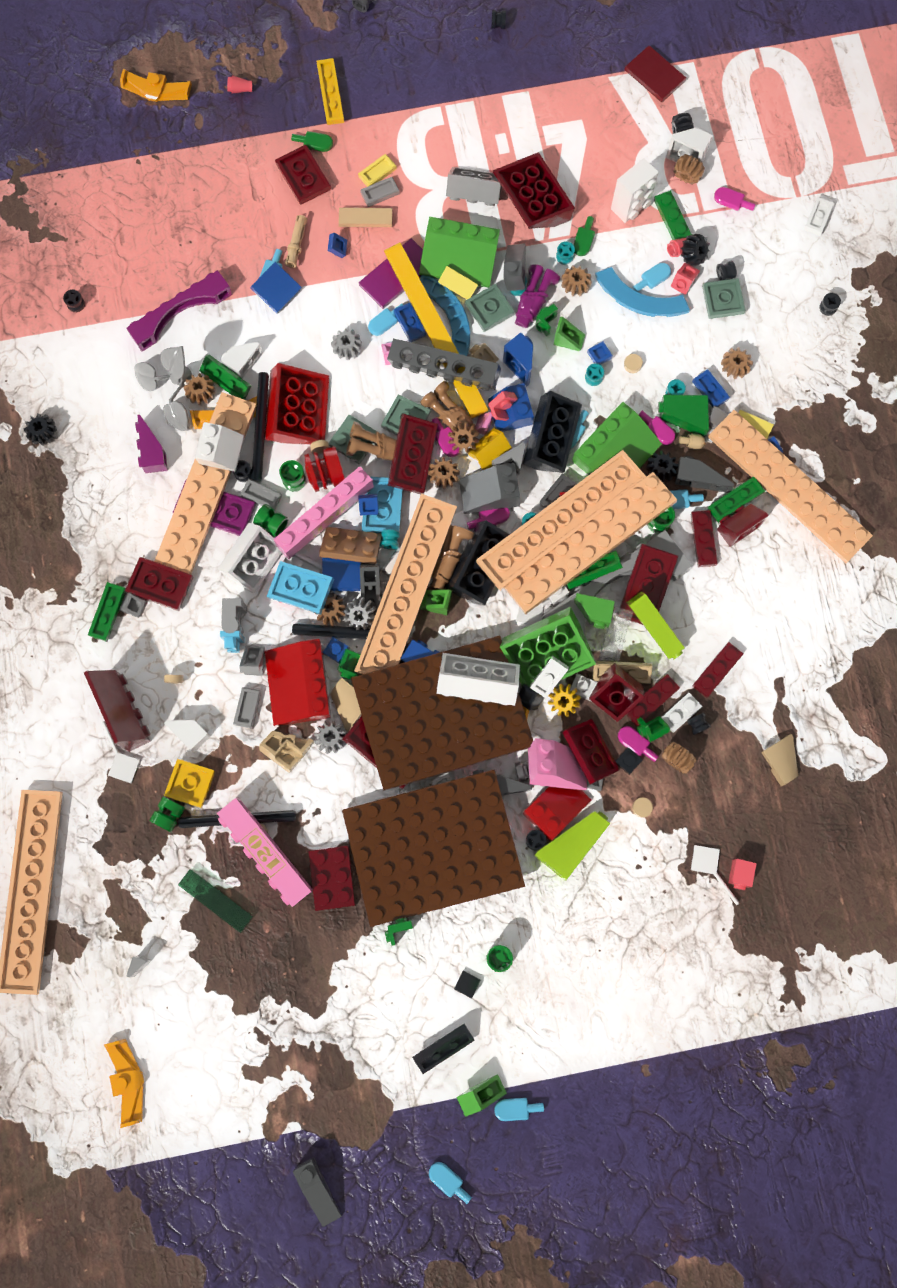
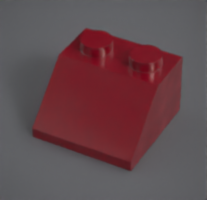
(741, 524)
(617, 692)

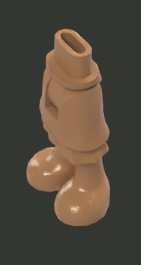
(449, 417)
(383, 447)
(449, 556)

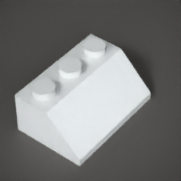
(250, 558)

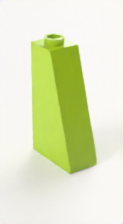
(656, 625)
(571, 847)

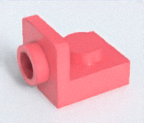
(684, 278)
(501, 403)

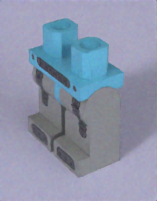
(231, 623)

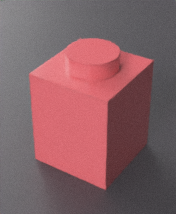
(742, 874)

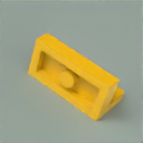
(489, 448)

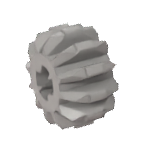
(347, 349)
(352, 613)
(326, 732)

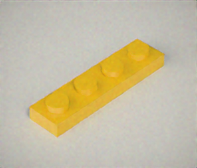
(330, 91)

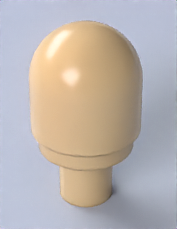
(693, 441)

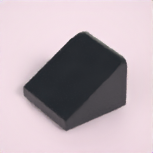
(529, 698)
(467, 984)

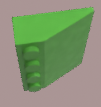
(460, 246)
(618, 432)
(553, 636)

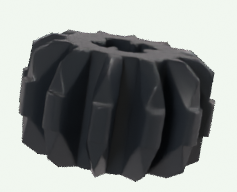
(682, 122)
(695, 249)
(40, 436)
(662, 460)

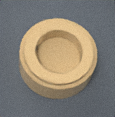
(633, 363)
(318, 446)
(177, 679)
(642, 807)

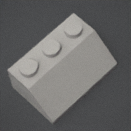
(473, 186)

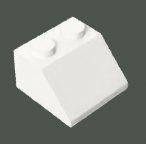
(689, 142)
(219, 447)

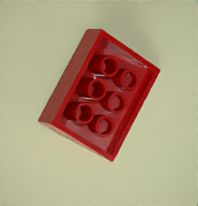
(296, 405)
(297, 683)

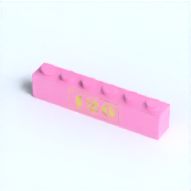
(323, 513)
(264, 851)

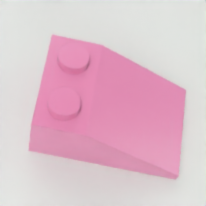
(554, 766)

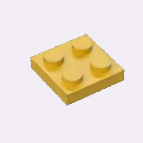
(189, 783)

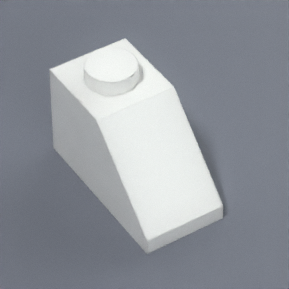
(241, 357)
(189, 732)

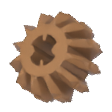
(689, 169)
(581, 285)
(731, 358)
(199, 389)
(463, 444)
(436, 473)
(332, 615)
(679, 757)

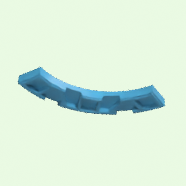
(638, 302)
(454, 311)

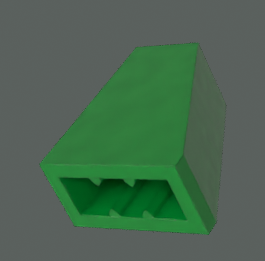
(686, 412)

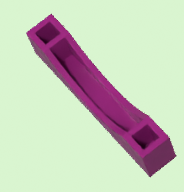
(209, 290)

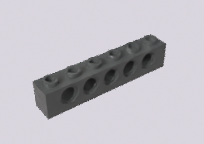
(400, 349)

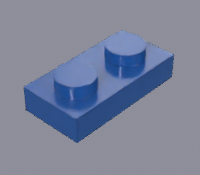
(410, 322)
(709, 386)

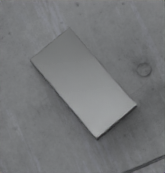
(379, 191)
(260, 494)
(247, 708)

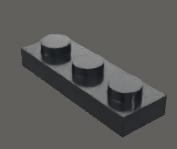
(443, 1048)

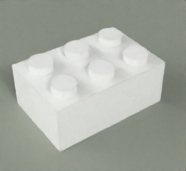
(634, 190)

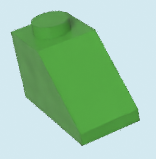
(595, 610)
(481, 1095)

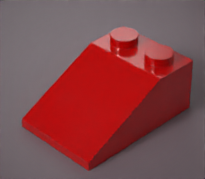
(556, 809)

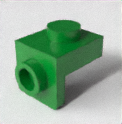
(545, 316)
(348, 664)
(653, 729)
(401, 925)

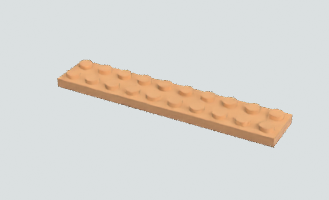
(790, 486)
(202, 493)
(559, 520)
(592, 542)
(406, 585)
(30, 892)

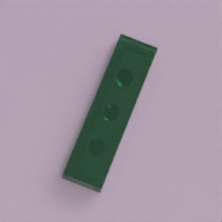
(215, 900)

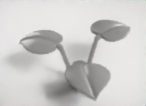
(173, 361)

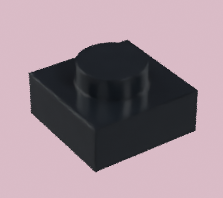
(628, 761)

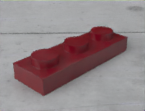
(703, 538)
(717, 669)
(653, 699)

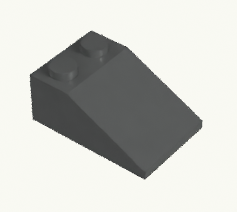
(490, 489)

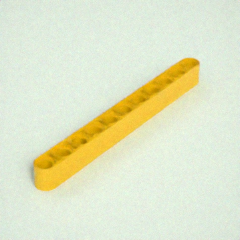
(432, 323)

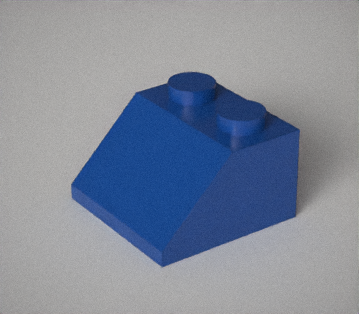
(518, 357)
(520, 412)

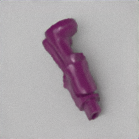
(532, 301)

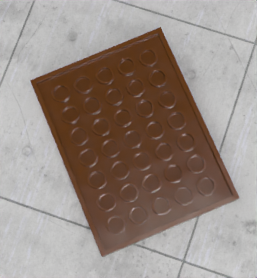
(430, 734)
(433, 848)

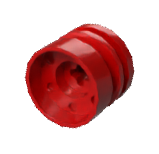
(324, 469)

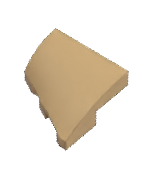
(346, 703)
(285, 749)
(782, 760)

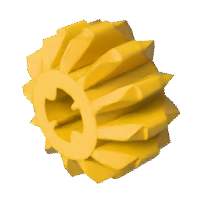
(571, 702)

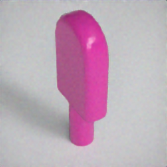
(732, 199)
(663, 431)
(442, 439)
(494, 516)
(631, 738)

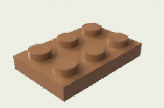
(350, 545)

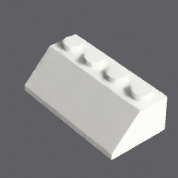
(478, 679)

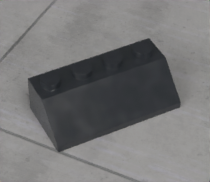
(552, 433)
(468, 578)

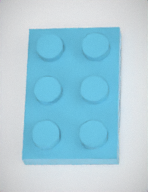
(389, 507)
(300, 587)

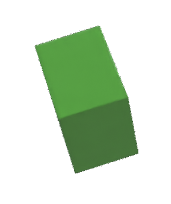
(568, 335)
(437, 601)

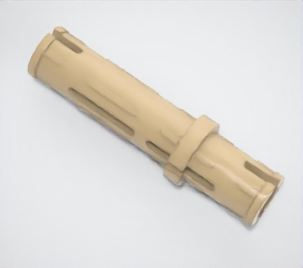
(294, 247)

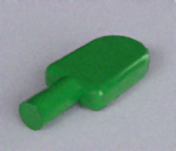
(314, 141)
(584, 238)

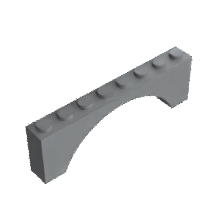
(658, 540)

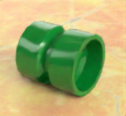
(289, 473)
(270, 520)
(663, 521)
(163, 820)
(499, 958)

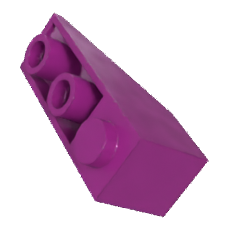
(152, 454)

